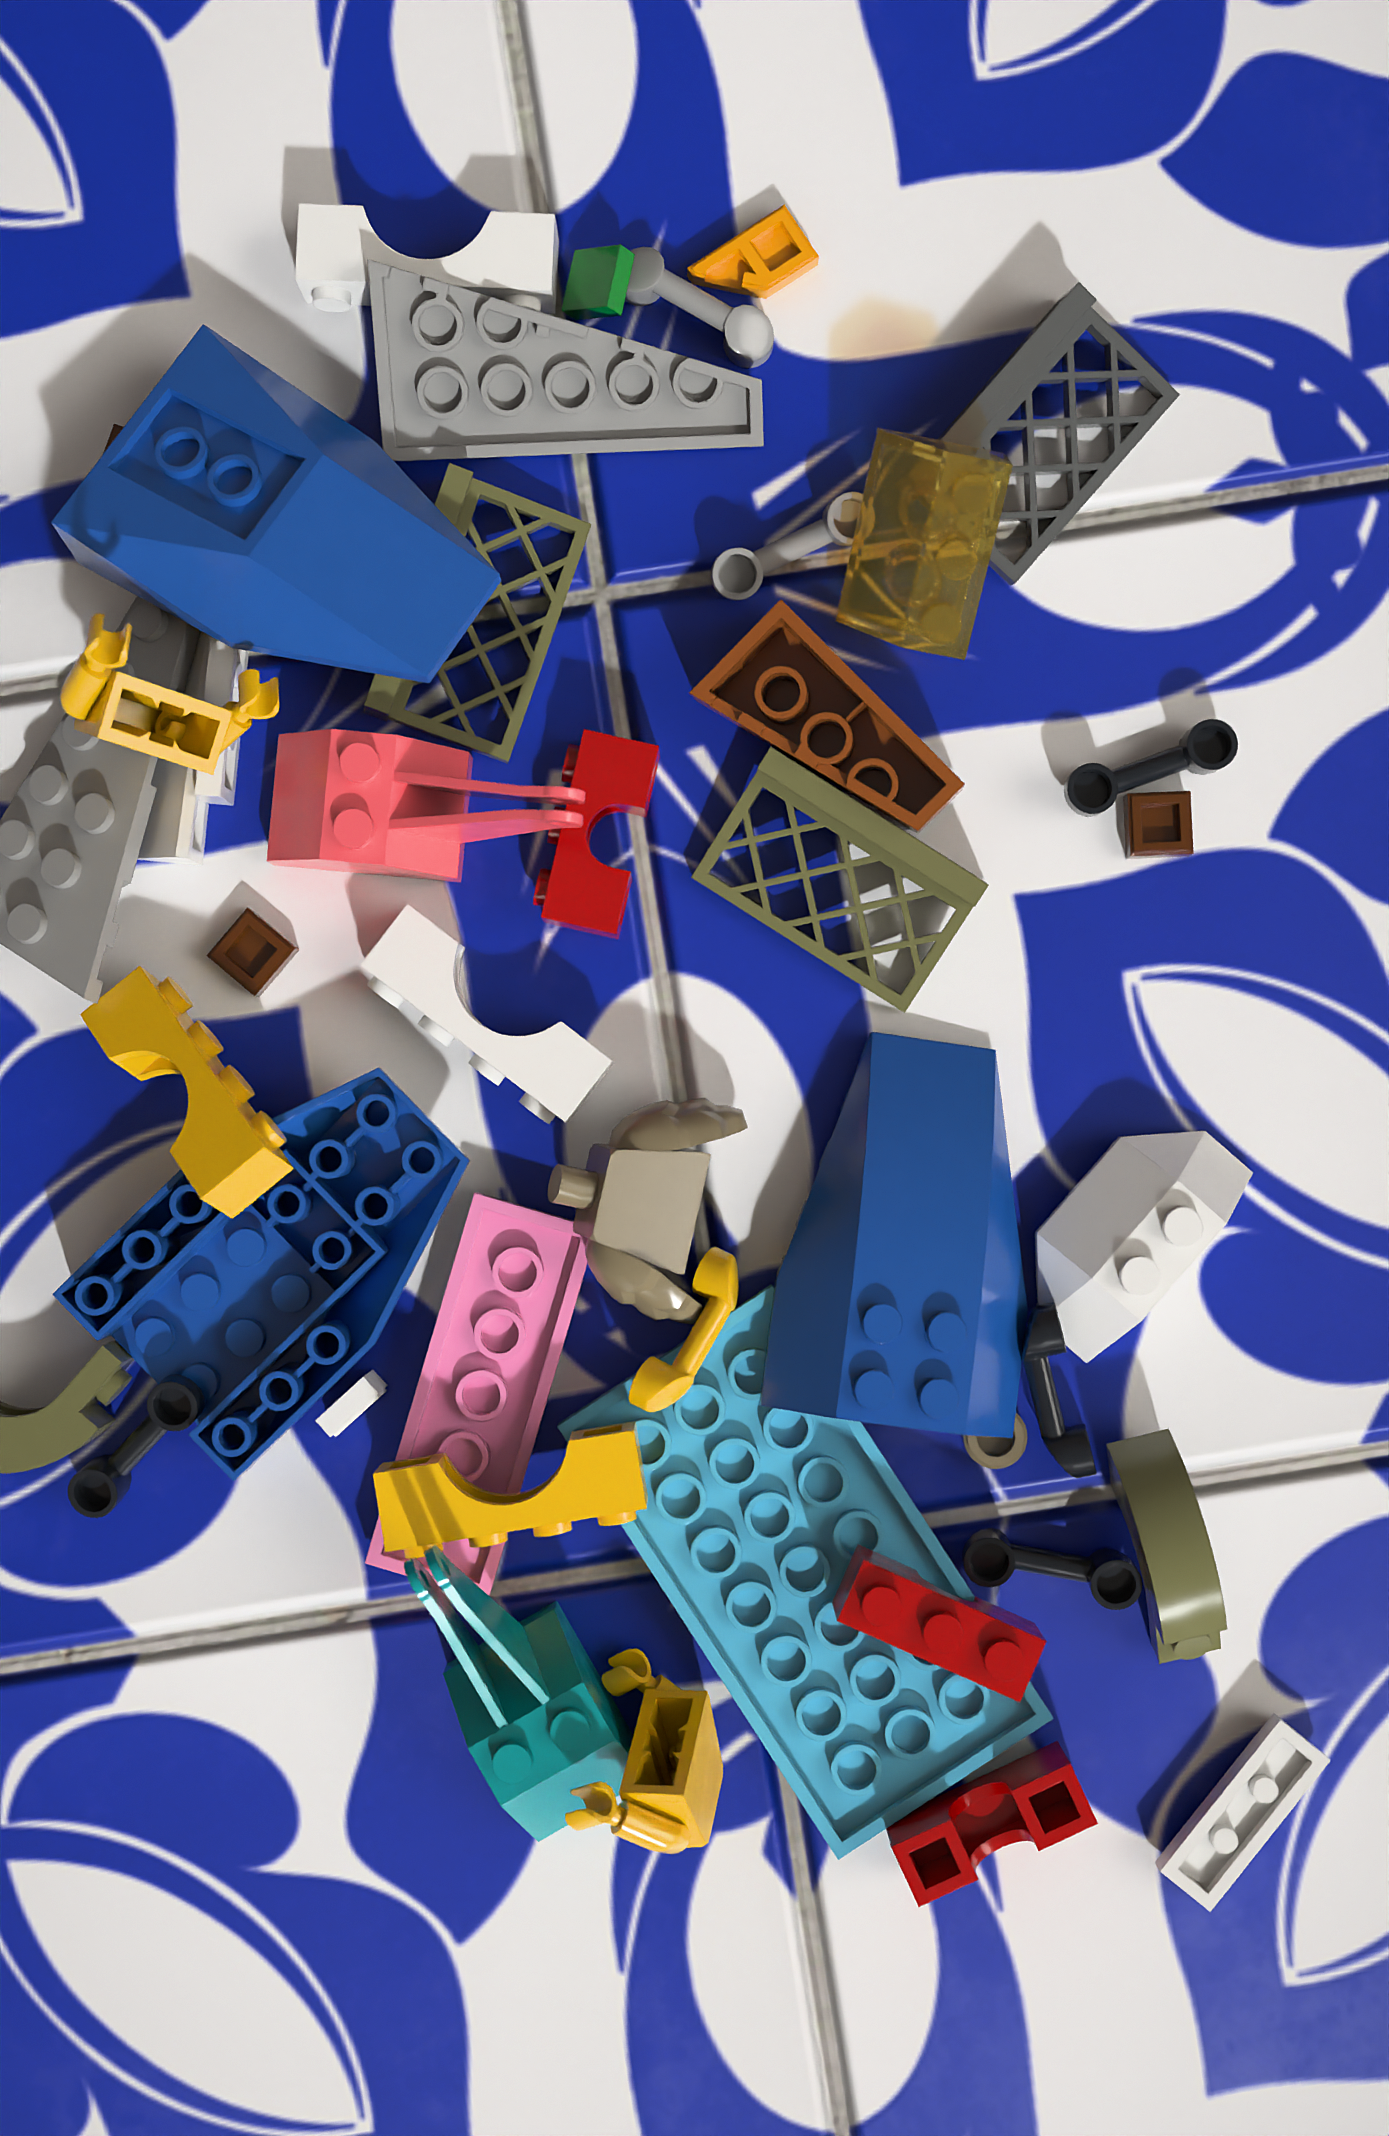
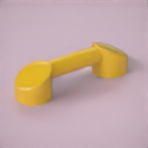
(663, 1384)

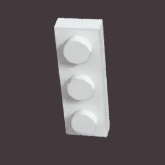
(1242, 1812)

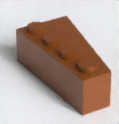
(820, 713)

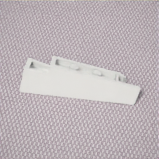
(183, 794)

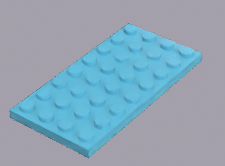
(750, 1544)

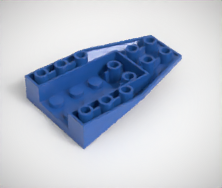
(274, 524)
(292, 1285)

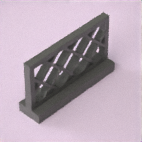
(1013, 387)

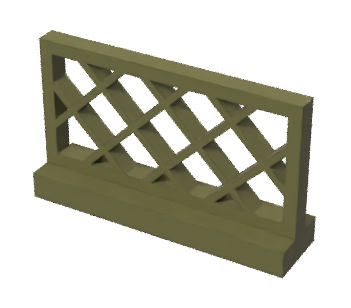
(458, 502)
(868, 832)

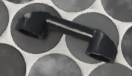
(1200, 751)
(1066, 1444)
(107, 1478)
(1109, 1573)

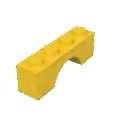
(223, 1143)
(431, 1503)

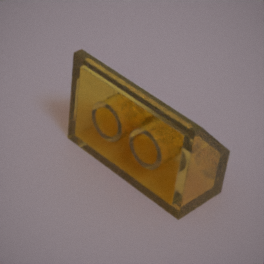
(923, 542)

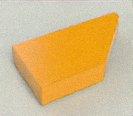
(758, 258)

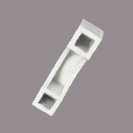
(507, 260)
(423, 967)

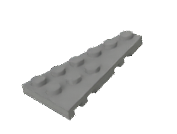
(511, 381)
(82, 822)

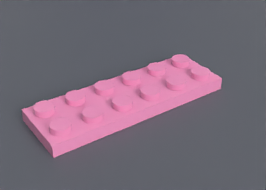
(492, 1360)

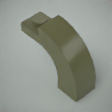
(48, 1433)
(1170, 1545)

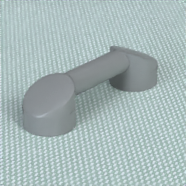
(745, 328)
(733, 569)

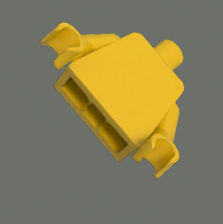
(152, 716)
(670, 1770)

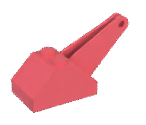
(391, 805)

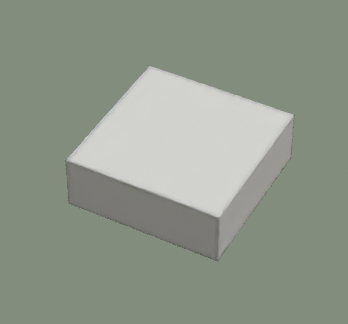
(352, 1404)

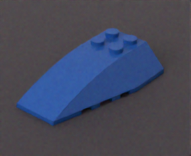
(906, 1253)

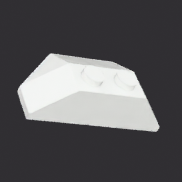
(1133, 1232)

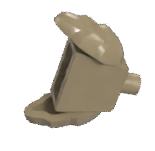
(645, 1201)

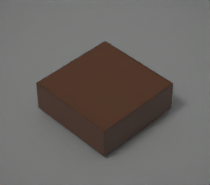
(1158, 824)
(253, 952)

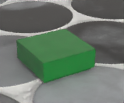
(598, 282)

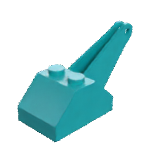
(524, 1699)

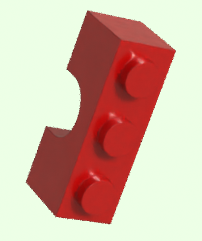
(579, 888)
(950, 1632)
(1019, 1802)

